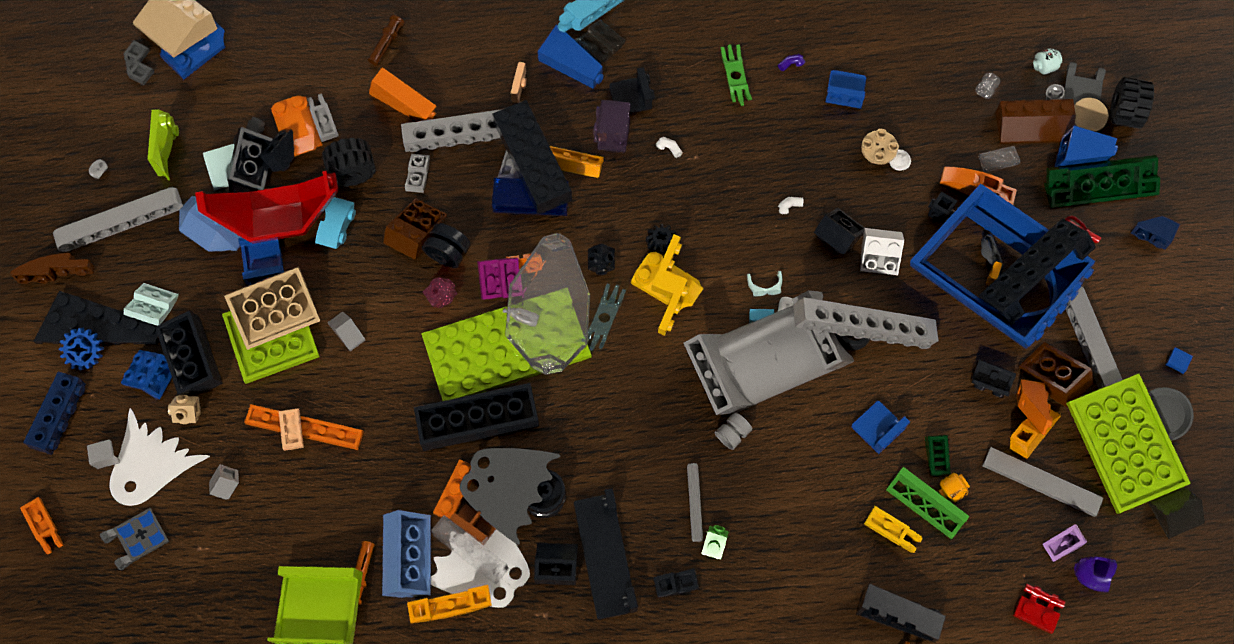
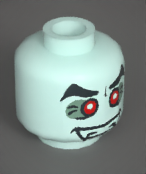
(1047, 61)

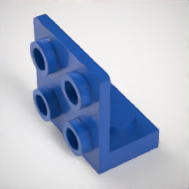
(149, 373)
(879, 426)

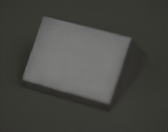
(1178, 512)

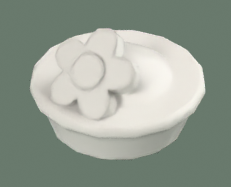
(901, 161)

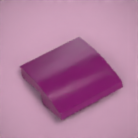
(496, 277)

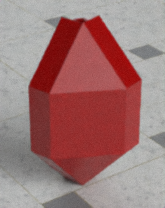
(270, 212)

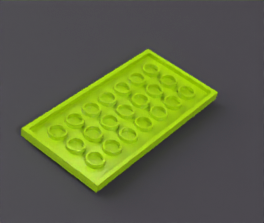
(477, 356)

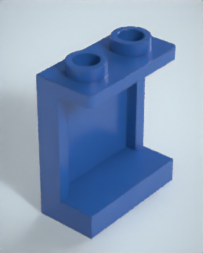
(260, 260)

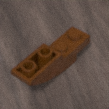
(47, 267)

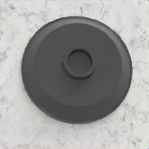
(1173, 411)

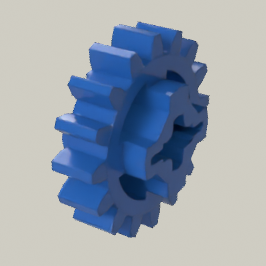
(81, 356)

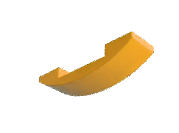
(449, 605)

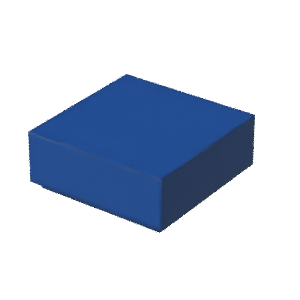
(1179, 360)

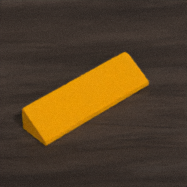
(578, 162)

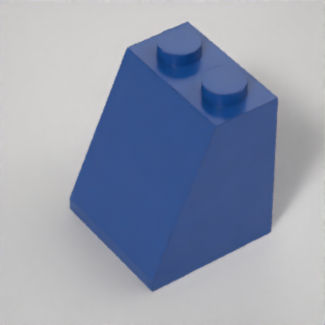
(1084, 147)

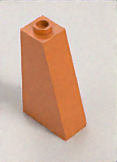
(401, 96)

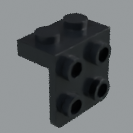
(634, 91)

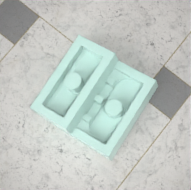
(218, 165)
(151, 304)

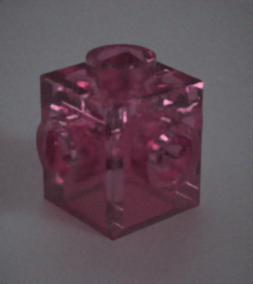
(440, 292)

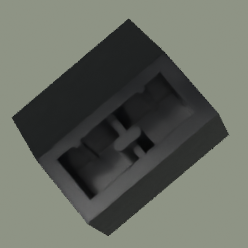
(556, 564)

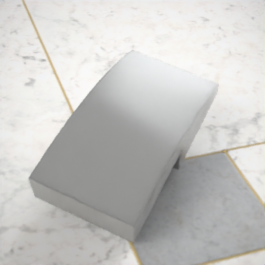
(417, 173)

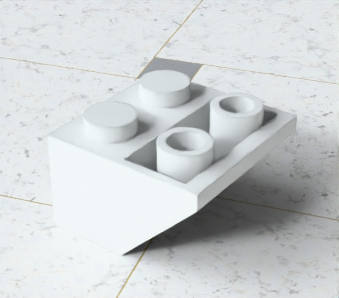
(881, 251)

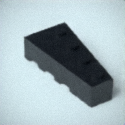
(900, 613)

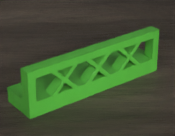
(932, 497)

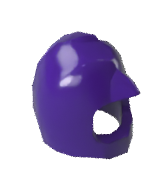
(1095, 572)

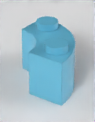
(337, 218)

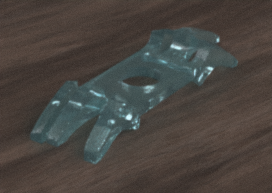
(609, 307)

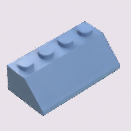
(406, 554)

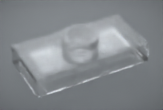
(999, 159)

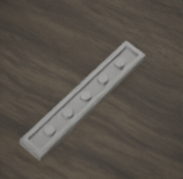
(1043, 482)

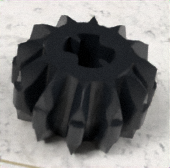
(656, 237)

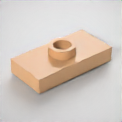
(519, 82)
(291, 429)

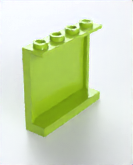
(317, 605)

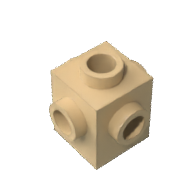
(184, 409)

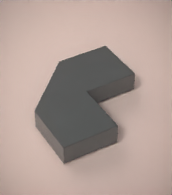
(135, 69)

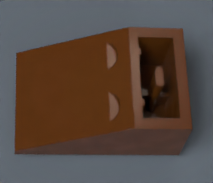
(412, 227)

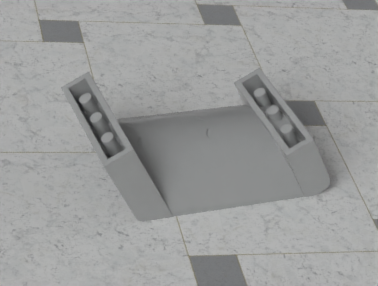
(763, 359)

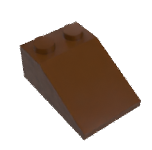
(1062, 374)

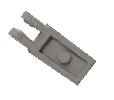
(323, 119)

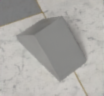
(346, 331)

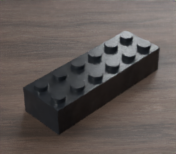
(532, 157)
(476, 417)

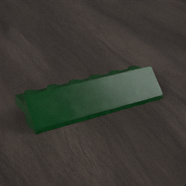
(1102, 181)

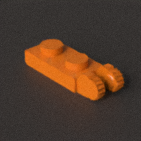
(41, 523)

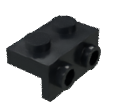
(992, 378)

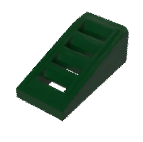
(945, 454)

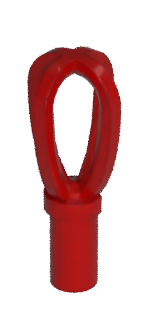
(1095, 238)

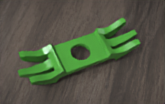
(735, 66)

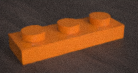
(452, 496)

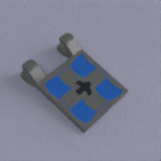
(138, 537)

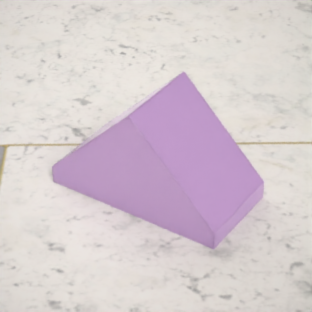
(1065, 543)

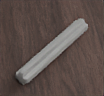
(694, 501)

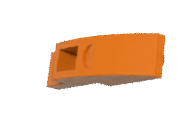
(968, 180)

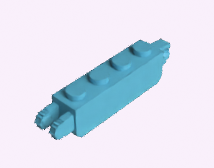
(583, 12)

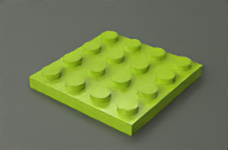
(273, 355)

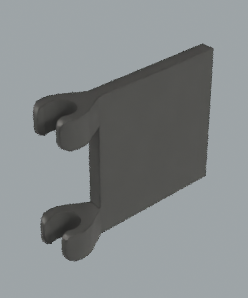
(1080, 87)

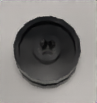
(446, 245)
(551, 502)

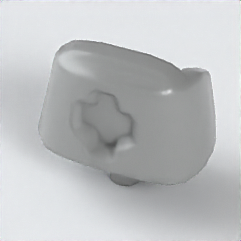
(98, 168)

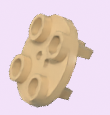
(885, 141)

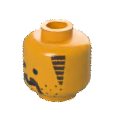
(954, 487)

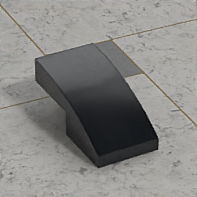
(676, 583)

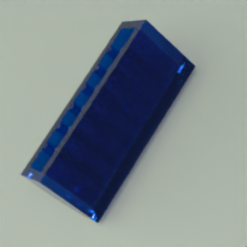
(512, 197)

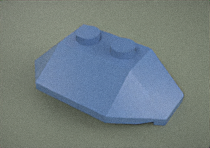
(204, 230)

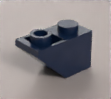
(1158, 231)

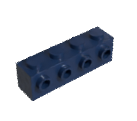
(55, 413)

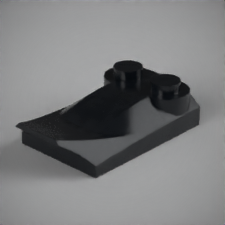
(247, 168)

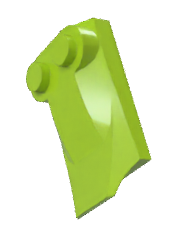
(161, 137)

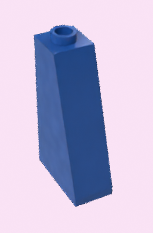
(568, 57)

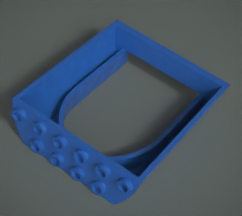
(1019, 233)

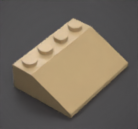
(175, 24)
(272, 307)

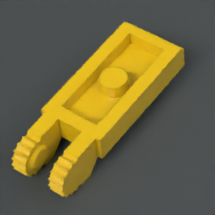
(892, 529)

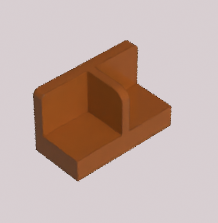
(473, 524)

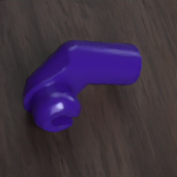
(791, 59)

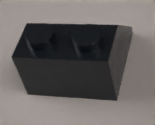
(839, 231)

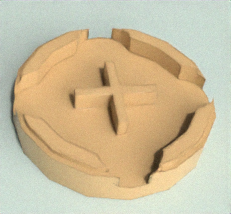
(1090, 114)

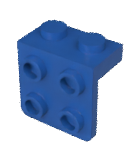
(846, 89)

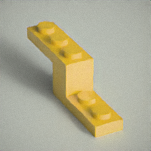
(670, 285)

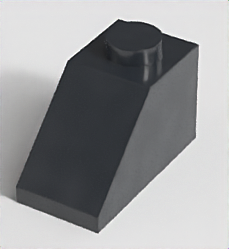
(279, 151)

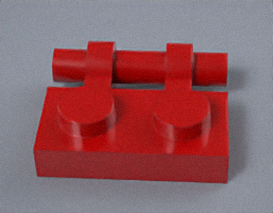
(1037, 614)

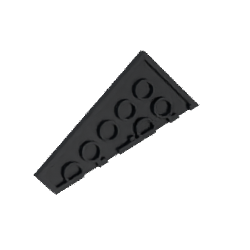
(110, 324)

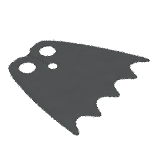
(514, 486)

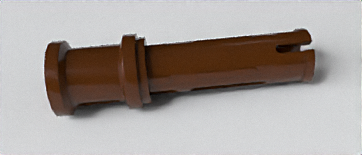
(389, 34)

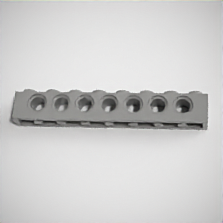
(865, 323)

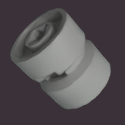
(732, 432)

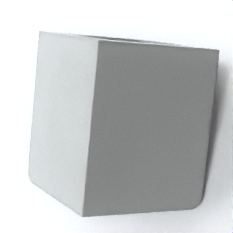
(101, 454)
(223, 482)

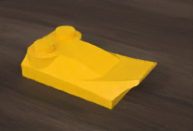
(646, 274)

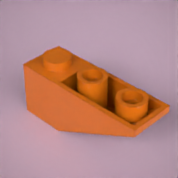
(1033, 402)

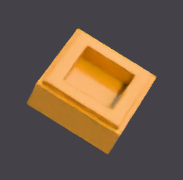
(994, 272)

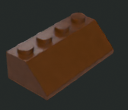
(1034, 120)

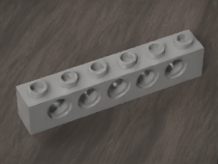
(448, 126)

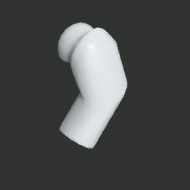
(671, 144)
(788, 202)

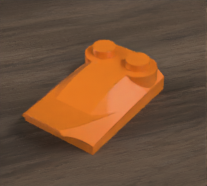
(296, 115)

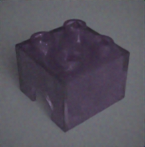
(612, 126)

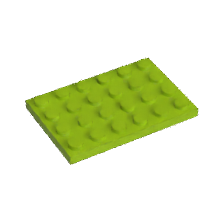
(1128, 443)

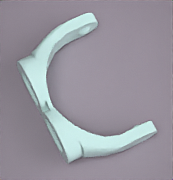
(757, 291)

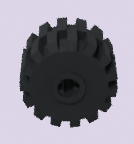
(1132, 102)
(350, 161)

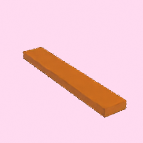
(311, 428)

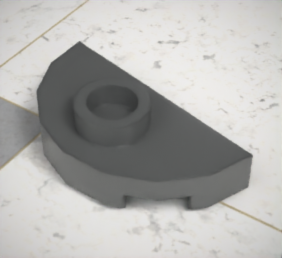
(990, 250)

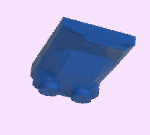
(197, 54)

